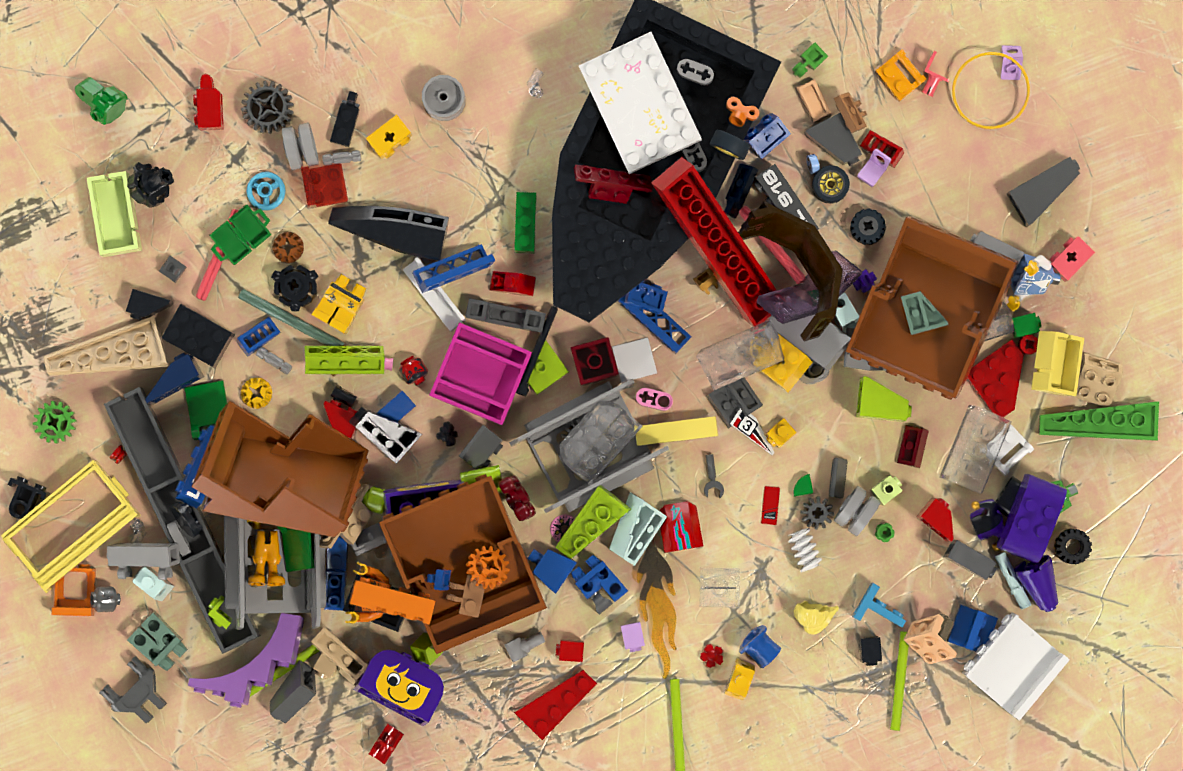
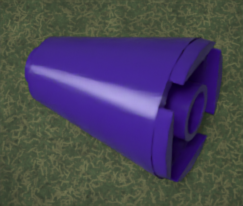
(1039, 582)

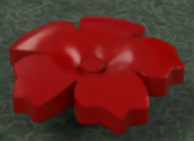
(712, 655)

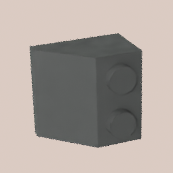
(481, 448)

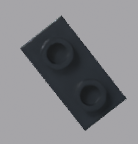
(26, 495)

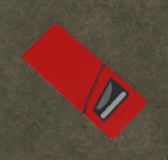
(770, 505)

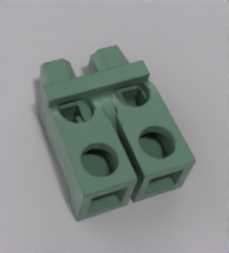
(159, 648)

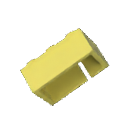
(1057, 363)

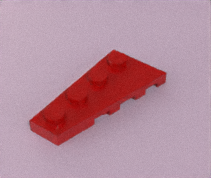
(552, 707)

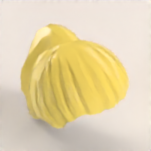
(814, 616)

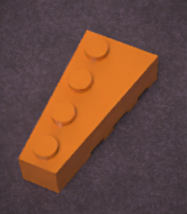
(392, 601)

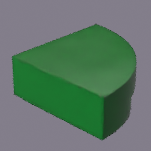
(803, 486)

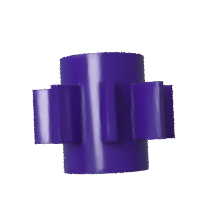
(865, 281)

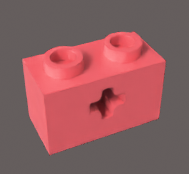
(1081, 253)

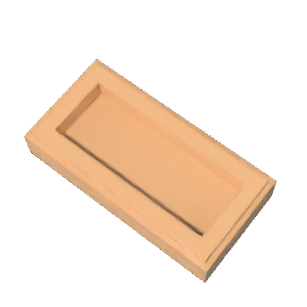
(814, 101)

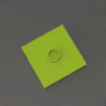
(546, 370)

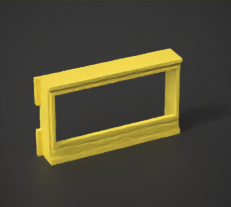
(84, 545)

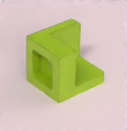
(423, 650)

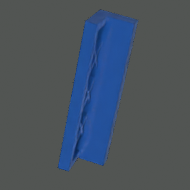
(454, 273)
(655, 329)

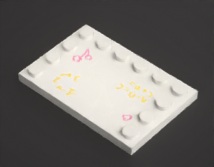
(640, 102)

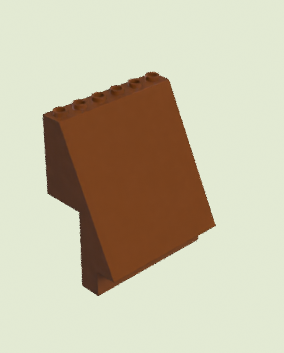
(959, 281)
(279, 479)
(443, 536)

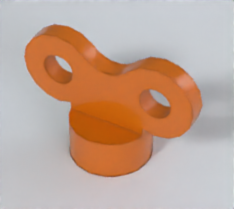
(741, 112)

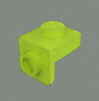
(219, 617)

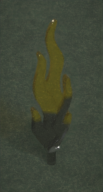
(653, 592)

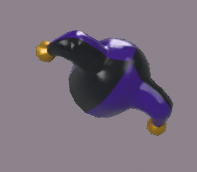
(987, 520)

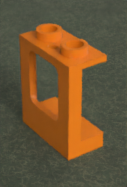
(75, 607)

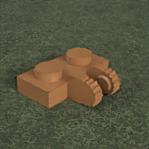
(850, 112)
(471, 598)

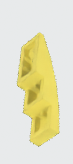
(677, 431)

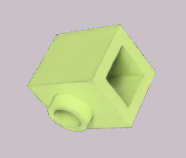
(887, 489)

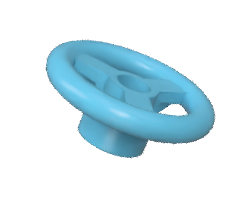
(259, 187)

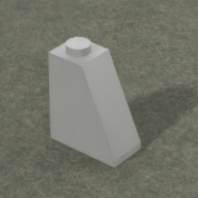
(996, 245)

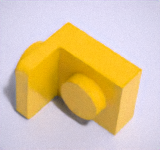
(780, 433)

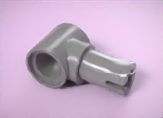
(521, 647)

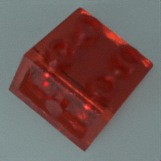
(324, 185)

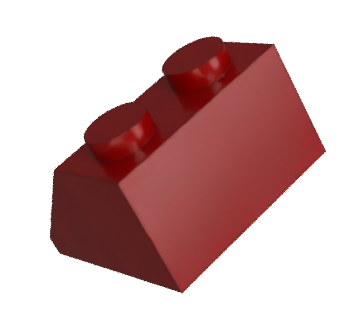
(938, 518)

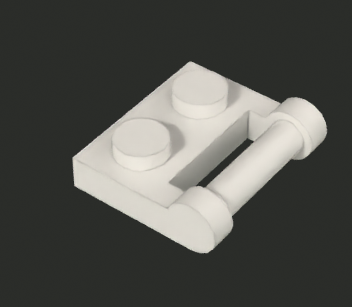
(1011, 440)

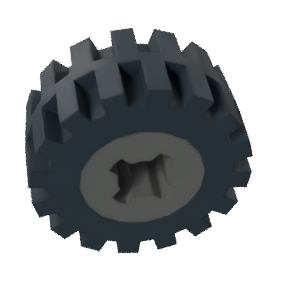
(864, 232)

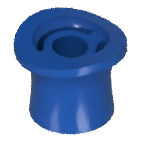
(760, 646)

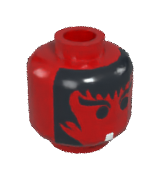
(413, 370)

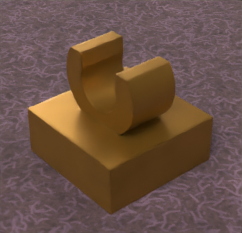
(705, 280)

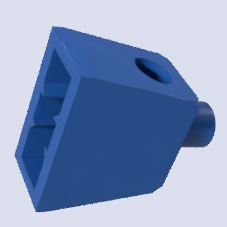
(551, 568)

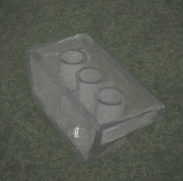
(598, 439)

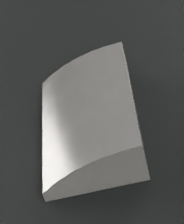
(824, 349)

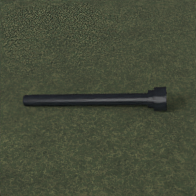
(523, 386)

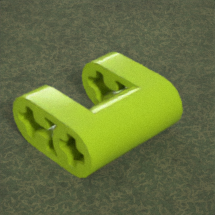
(494, 471)

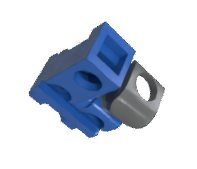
(599, 578)

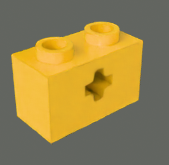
(392, 127)

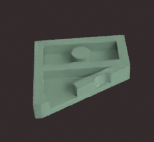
(921, 313)

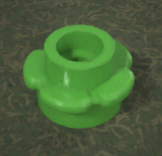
(884, 537)

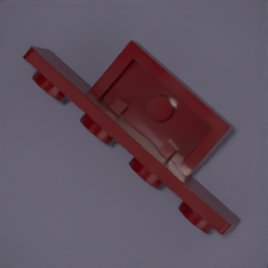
(611, 184)

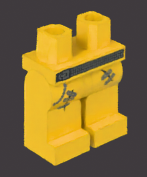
(339, 297)

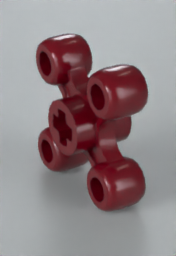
(517, 497)

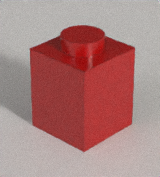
(570, 651)

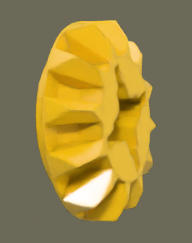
(257, 402)

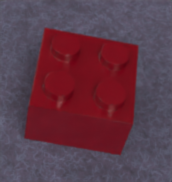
(594, 361)

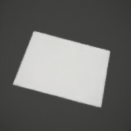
(634, 360)

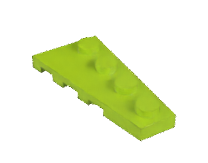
(595, 518)

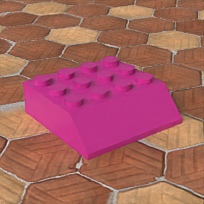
(480, 374)

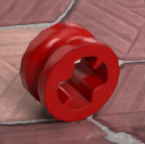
(118, 454)

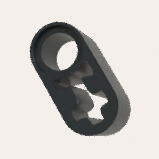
(1007, 496)

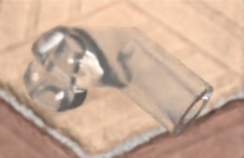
(533, 84)
(138, 530)

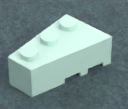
(636, 529)

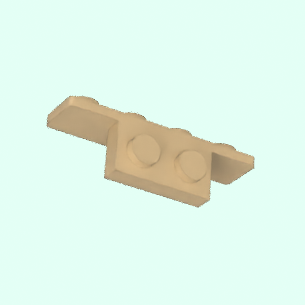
(357, 521)

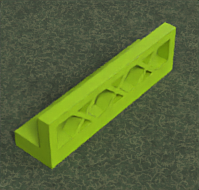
(344, 359)

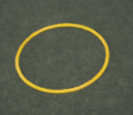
(998, 126)

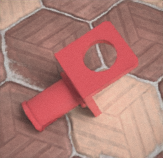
(933, 79)

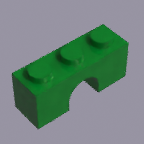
(525, 222)

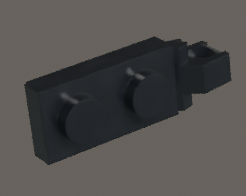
(346, 121)
(739, 189)

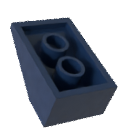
(177, 376)

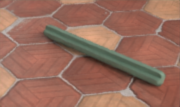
(289, 319)

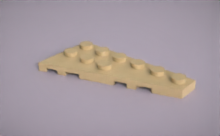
(122, 349)

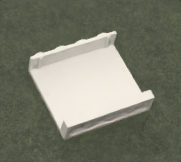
(1014, 666)

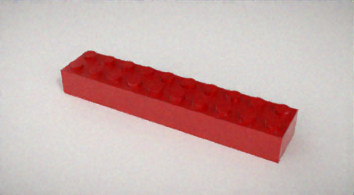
(715, 238)

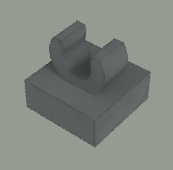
(172, 269)

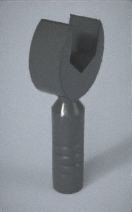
(712, 475)

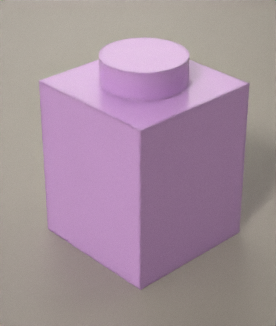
(633, 636)

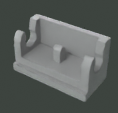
(369, 539)

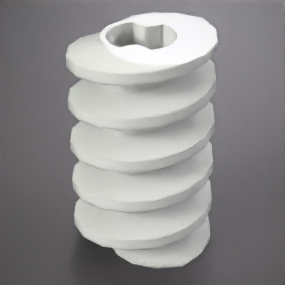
(805, 549)

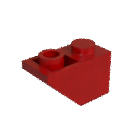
(513, 283)
(340, 418)

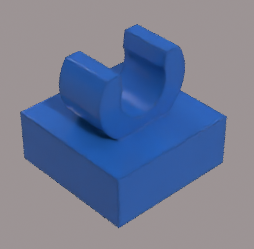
(440, 579)

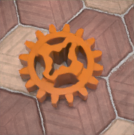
(493, 561)

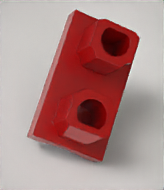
(386, 743)

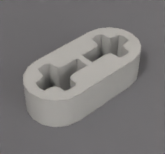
(697, 67)
(179, 538)

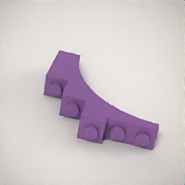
(237, 685)

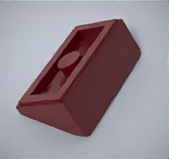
(912, 446)

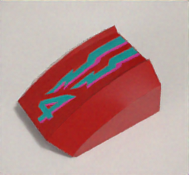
(681, 527)

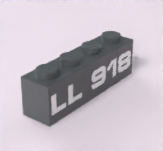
(781, 194)

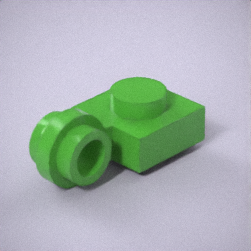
(813, 58)

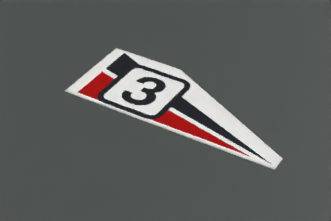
(751, 428)

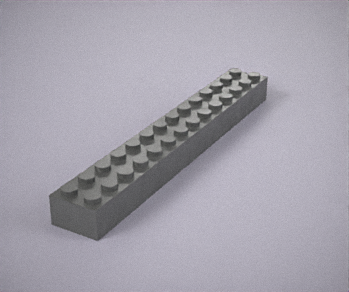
(159, 476)

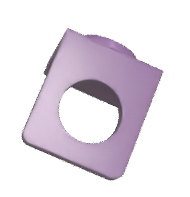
(1009, 69)
(874, 168)

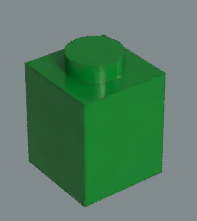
(1026, 325)

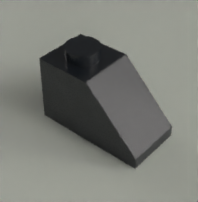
(145, 304)

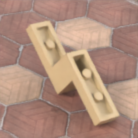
(349, 663)

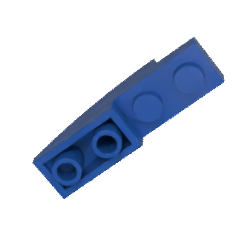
(336, 575)

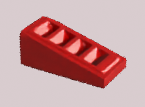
(899, 152)

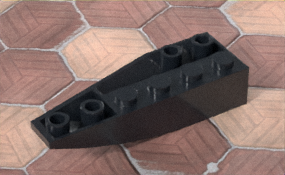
(395, 228)

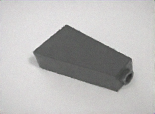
(1039, 192)

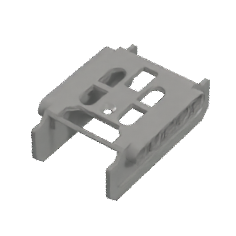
(545, 428)
(239, 595)

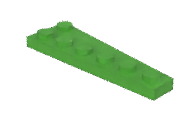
(1116, 422)

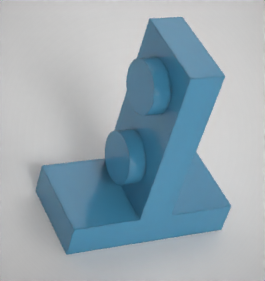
(877, 606)

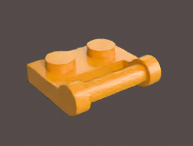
(896, 80)

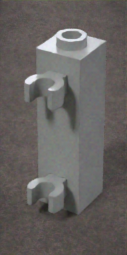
(143, 554)

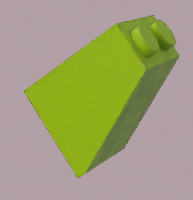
(880, 402)

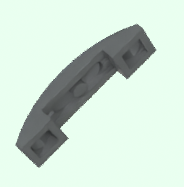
(505, 315)

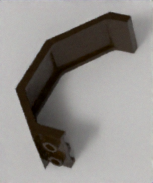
(810, 250)

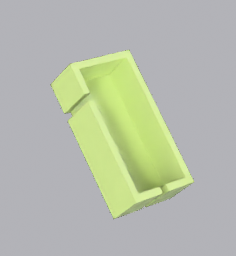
(114, 214)

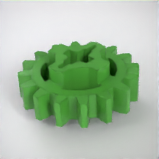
(59, 430)

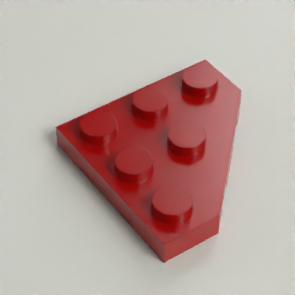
(998, 378)

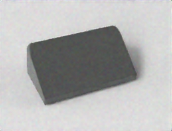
(838, 478)

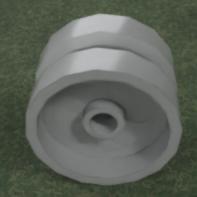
(450, 88)
(300, 146)
(855, 509)

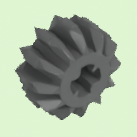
(821, 518)

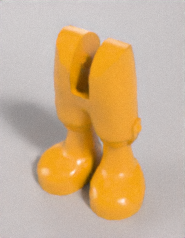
(269, 553)

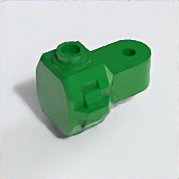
(105, 102)

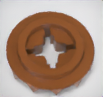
(294, 254)

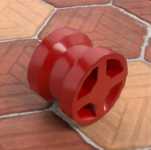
(1026, 346)

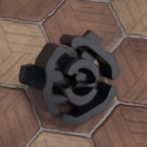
(152, 182)
(285, 282)

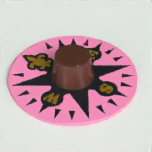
(560, 526)

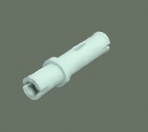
(1013, 582)

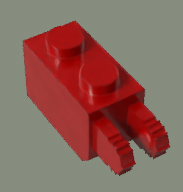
(209, 106)

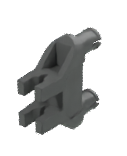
(138, 695)

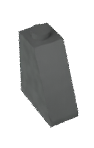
(835, 140)
(970, 560)
(294, 692)

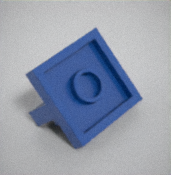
(971, 628)

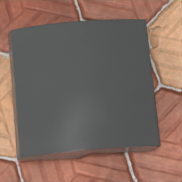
(733, 397)

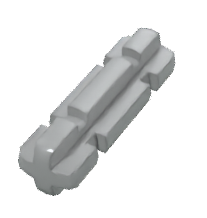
(342, 157)
(274, 360)

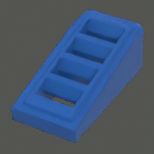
(247, 335)

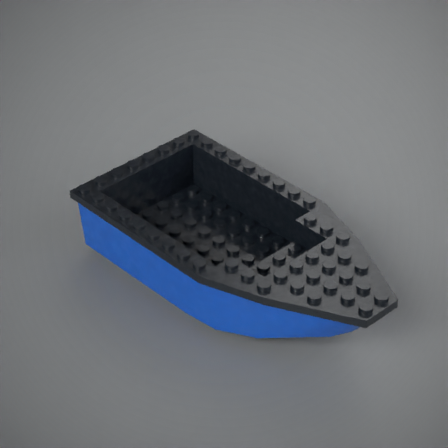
(614, 246)

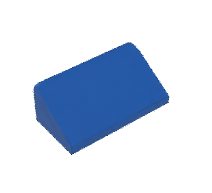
(397, 407)

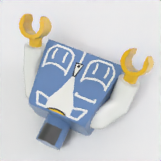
(1031, 277)

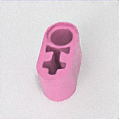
(650, 394)

